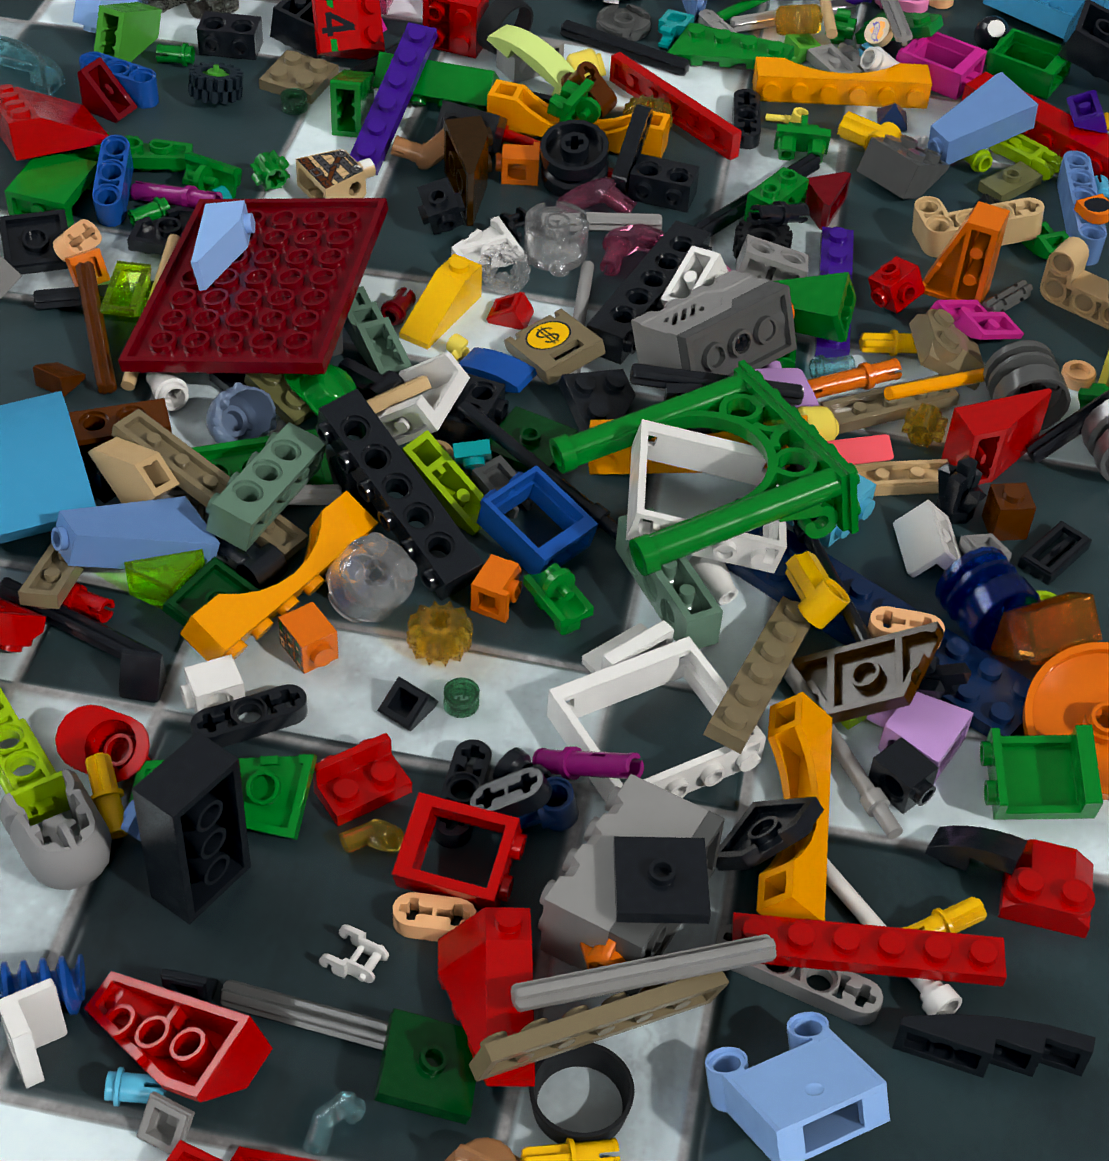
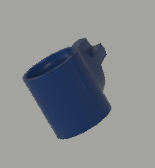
(558, 817)

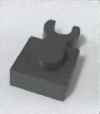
(495, 476)

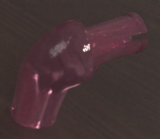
(599, 191)
(625, 241)

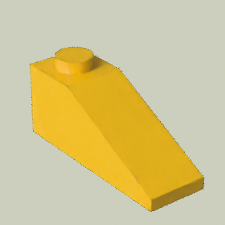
(445, 299)

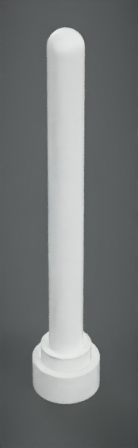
(935, 995)

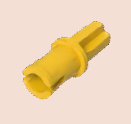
(887, 343)
(106, 792)
(954, 918)
(572, 1151)

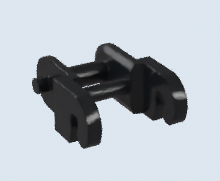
(510, 224)

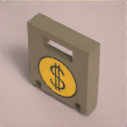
(552, 337)

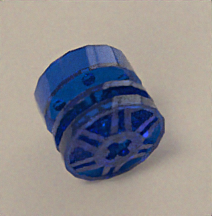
(980, 590)

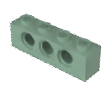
(264, 486)
(676, 595)

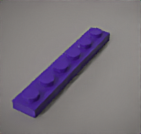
(394, 94)
(835, 257)

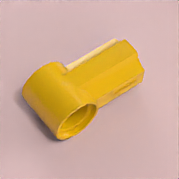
(860, 130)
(819, 595)

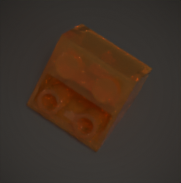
(1047, 628)

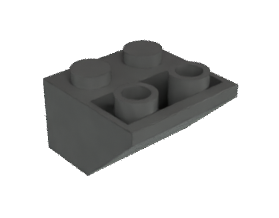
(901, 165)

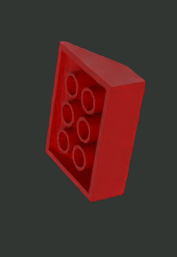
(44, 124)

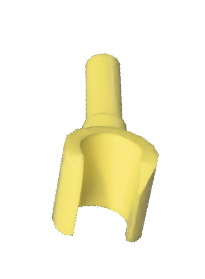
(795, 117)
(457, 346)

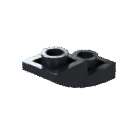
(960, 844)

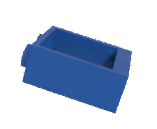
(559, 506)

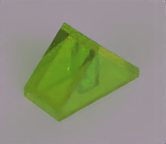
(127, 289)
(161, 576)

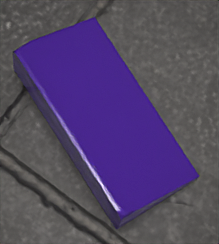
(1087, 111)

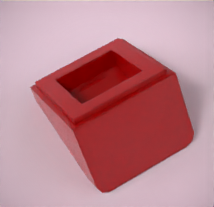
(511, 311)

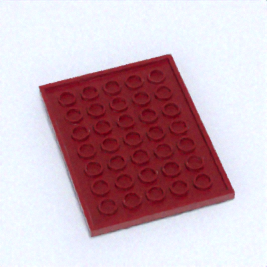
(273, 305)

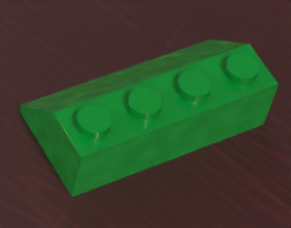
(445, 82)

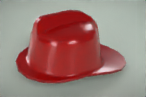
(98, 730)

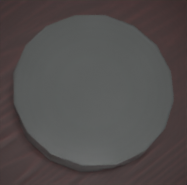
(628, 22)

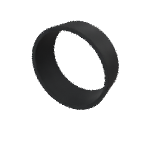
(496, 14)
(588, 1056)

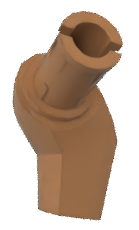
(425, 154)

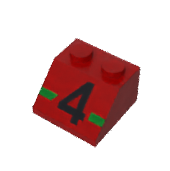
(348, 28)

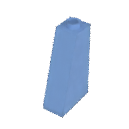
(983, 120)
(131, 532)

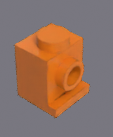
(519, 164)
(496, 587)

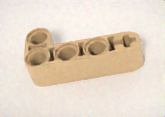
(936, 226)
(1072, 287)

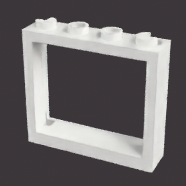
(709, 456)
(641, 675)

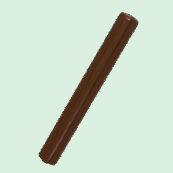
(96, 328)

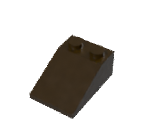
(467, 161)

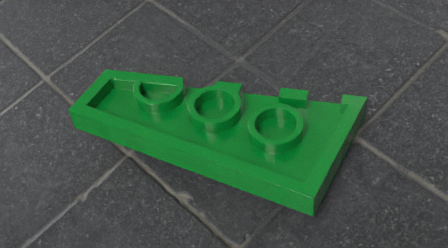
(272, 790)

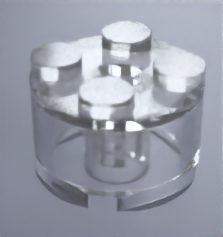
(556, 237)
(370, 579)

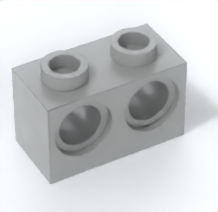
(770, 260)

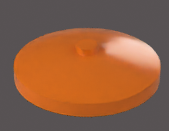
(1073, 692)

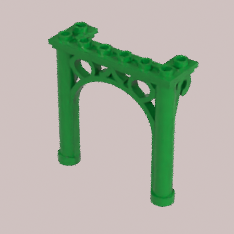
(738, 407)

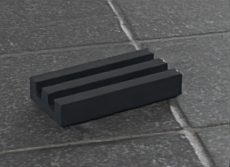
(1041, 567)

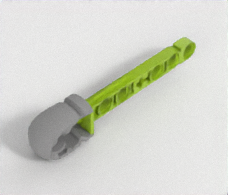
(42, 797)

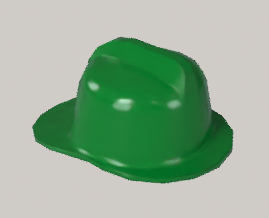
(321, 388)

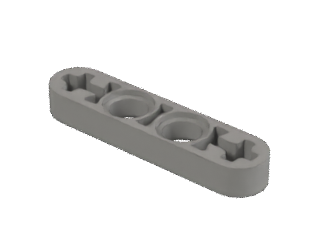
(794, 983)

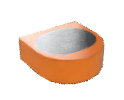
(1093, 209)

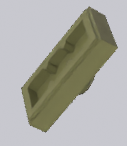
(1010, 182)

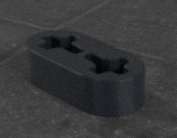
(515, 793)

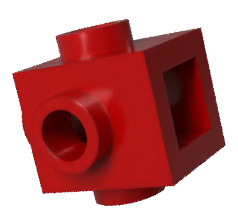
(896, 284)

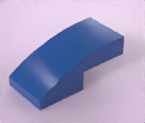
(498, 368)

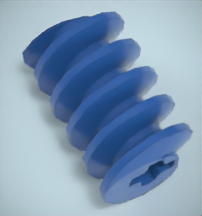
(68, 982)

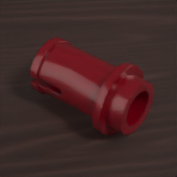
(398, 306)

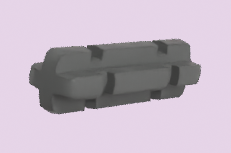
(1008, 297)

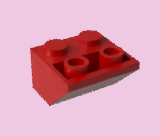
(455, 24)

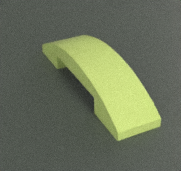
(533, 51)

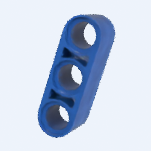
(135, 79)
(113, 180)

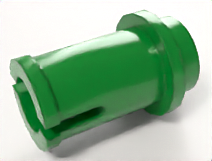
(176, 54)
(153, 209)

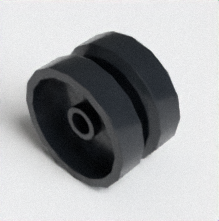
(573, 155)

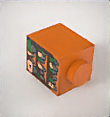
(308, 637)

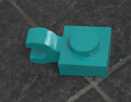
(672, 26)
(472, 454)

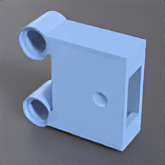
(802, 1097)

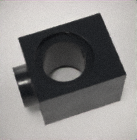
(904, 775)

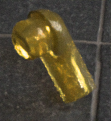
(374, 834)

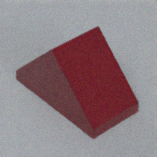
(103, 92)
(826, 196)

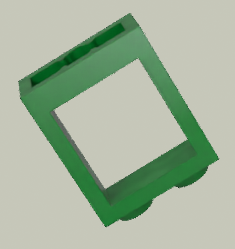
(1028, 62)

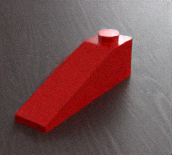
(478, 969)
(180, 1039)

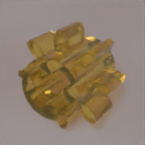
(924, 425)

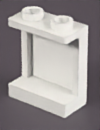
(430, 407)

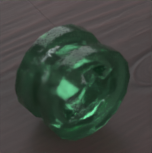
(294, 101)
(457, 707)

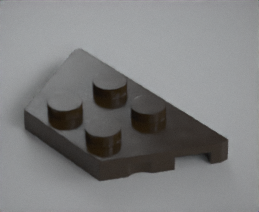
(871, 673)

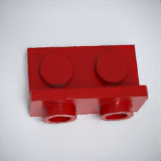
(360, 779)

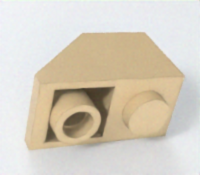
(133, 470)

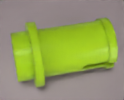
(980, 161)

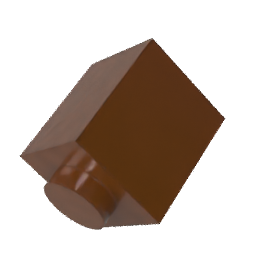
(1009, 511)

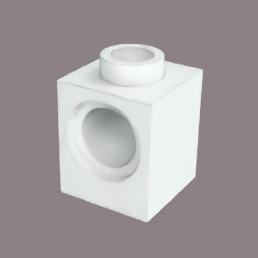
(212, 683)

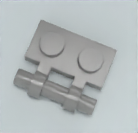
(832, 59)

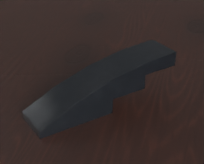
(976, 1040)

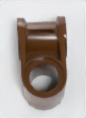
(600, 91)

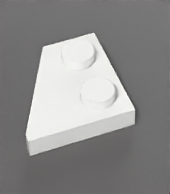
(479, 241)

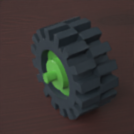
(215, 82)

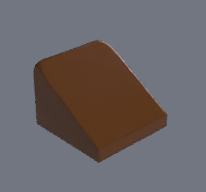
(57, 377)

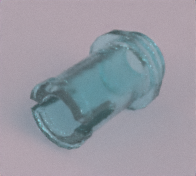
(824, 366)

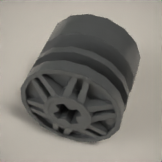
(1024, 369)

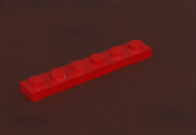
(686, 112)
(878, 949)

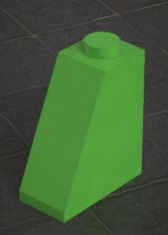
(126, 29)

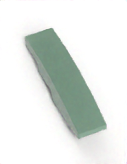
(375, 336)

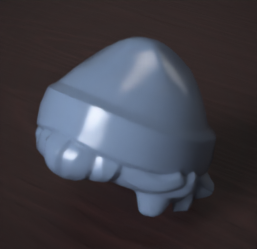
(241, 414)

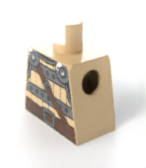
(333, 175)

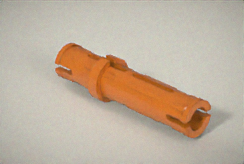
(863, 376)

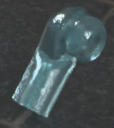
(326, 1117)

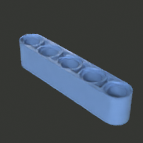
(1074, 183)

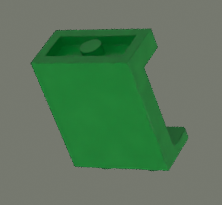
(50, 184)
(1042, 775)

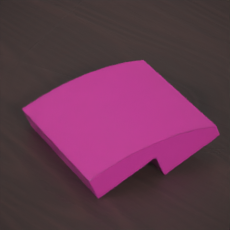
(977, 322)

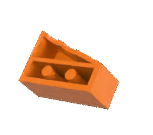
(970, 257)

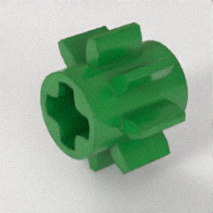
(845, 26)
(270, 170)

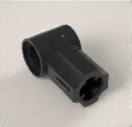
(369, 381)
(257, 565)

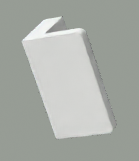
(926, 539)
(628, 645)
(30, 1021)

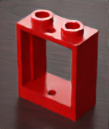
(417, 838)

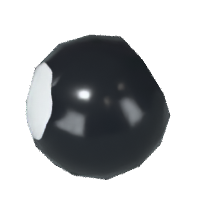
(989, 31)

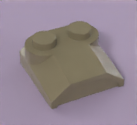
(943, 346)

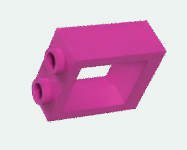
(964, 59)

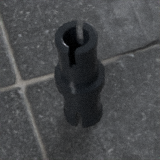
(779, 213)

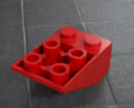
(996, 431)

